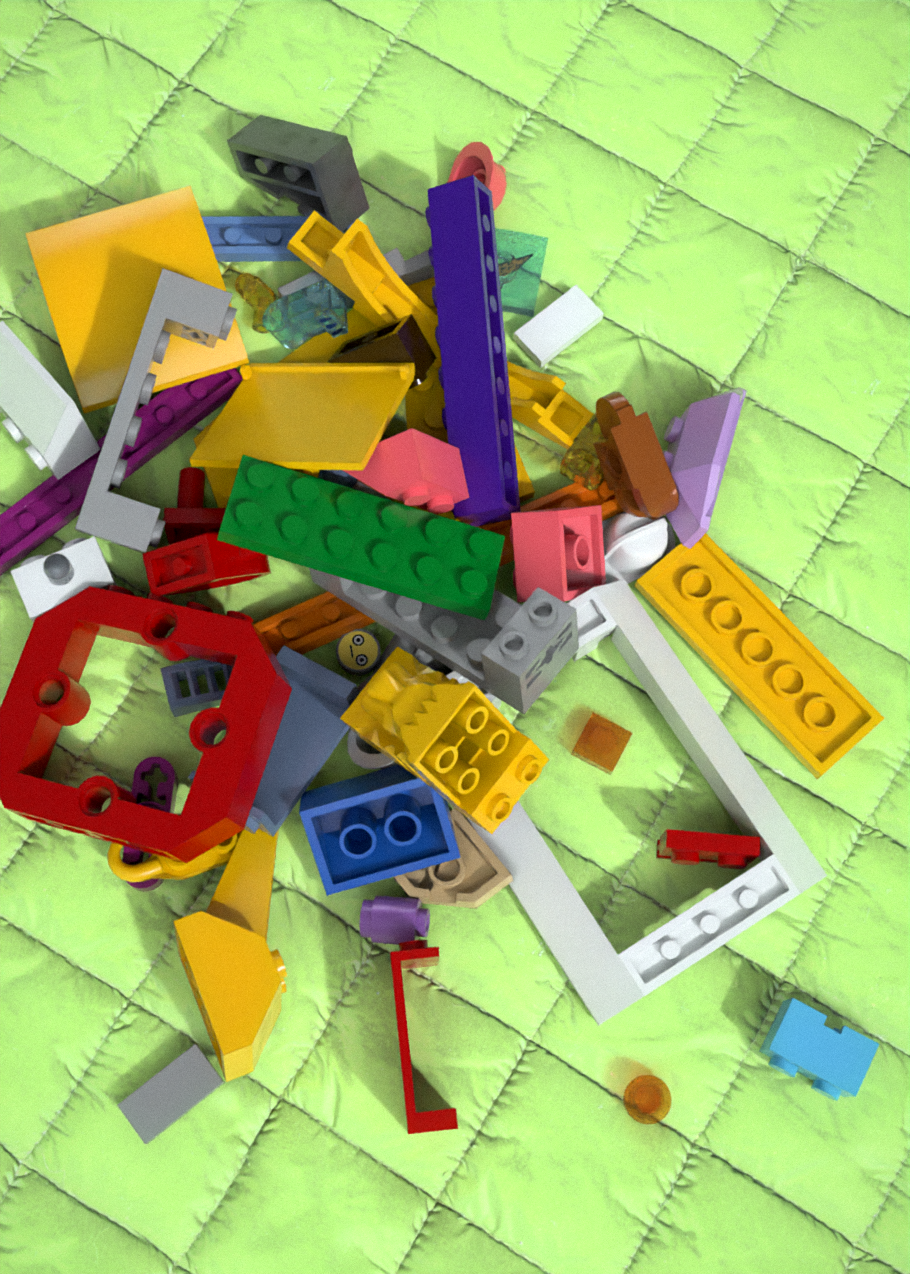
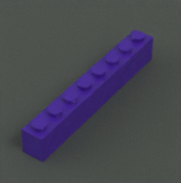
(473, 348)

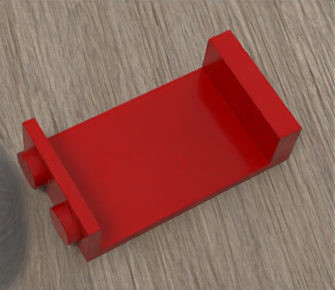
(415, 955)

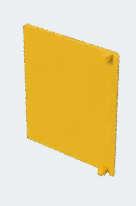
(306, 415)

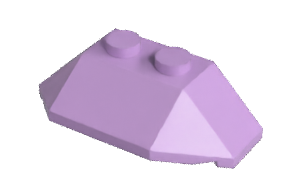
(698, 458)

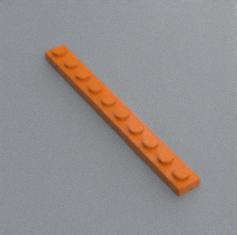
(328, 617)

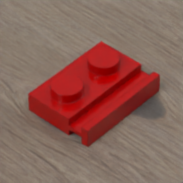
(696, 847)

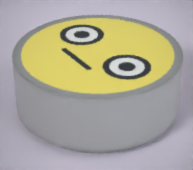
(358, 652)

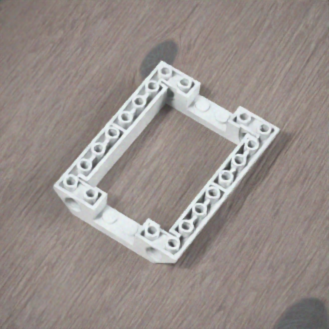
(787, 867)

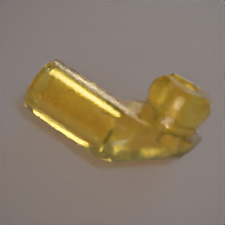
(257, 295)

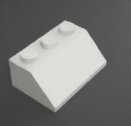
(40, 410)

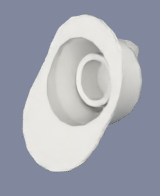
(634, 545)

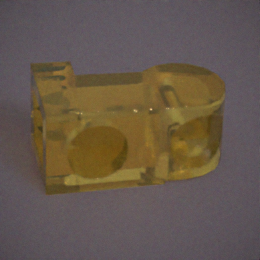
(581, 460)

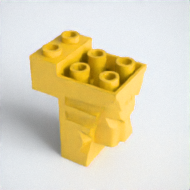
(446, 738)

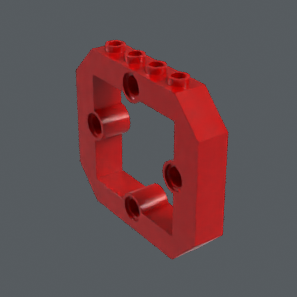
(227, 770)

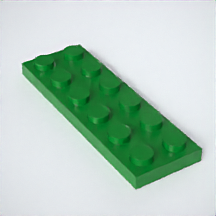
(362, 538)

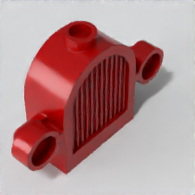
(201, 565)

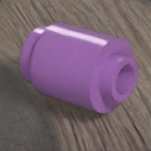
(393, 919)

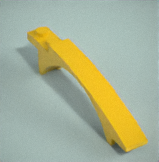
(364, 275)

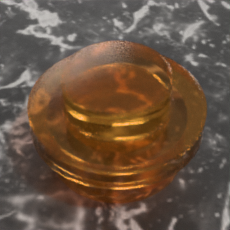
(647, 1099)

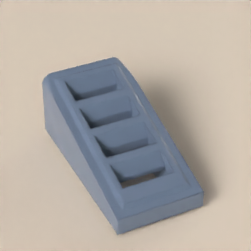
(190, 671)

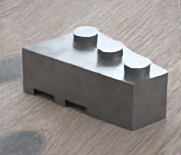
(303, 165)

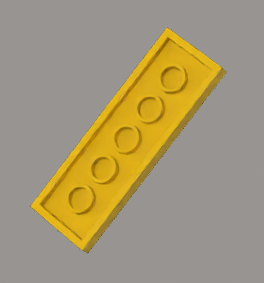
(759, 653)

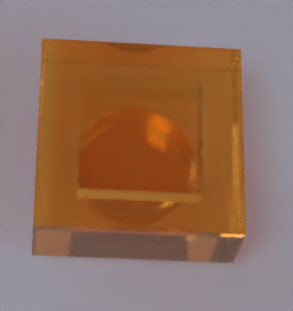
(601, 743)

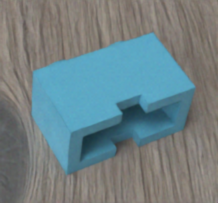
(829, 1057)

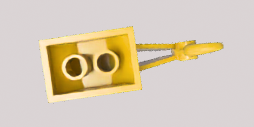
(226, 946)

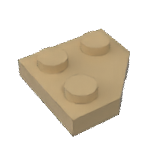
(461, 881)

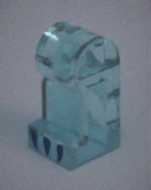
(307, 314)

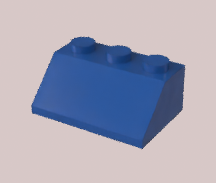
(376, 828)

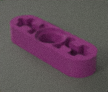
(142, 788)

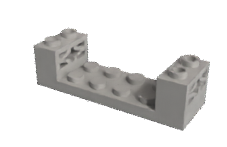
(177, 308)
(507, 654)

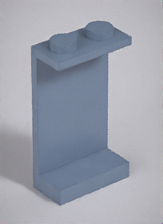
(304, 738)

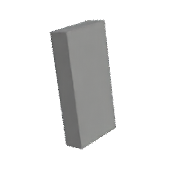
(171, 1094)

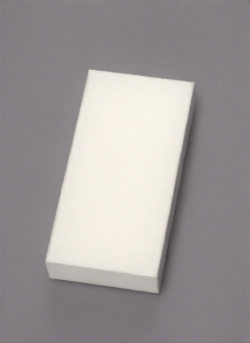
(558, 326)

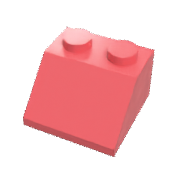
(416, 471)
(558, 551)

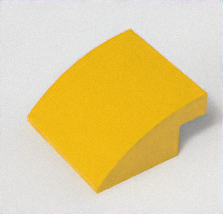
(102, 282)

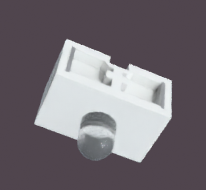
(61, 575)

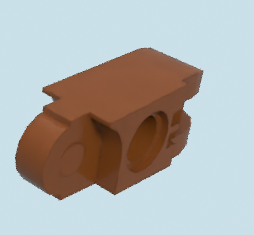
(633, 460)

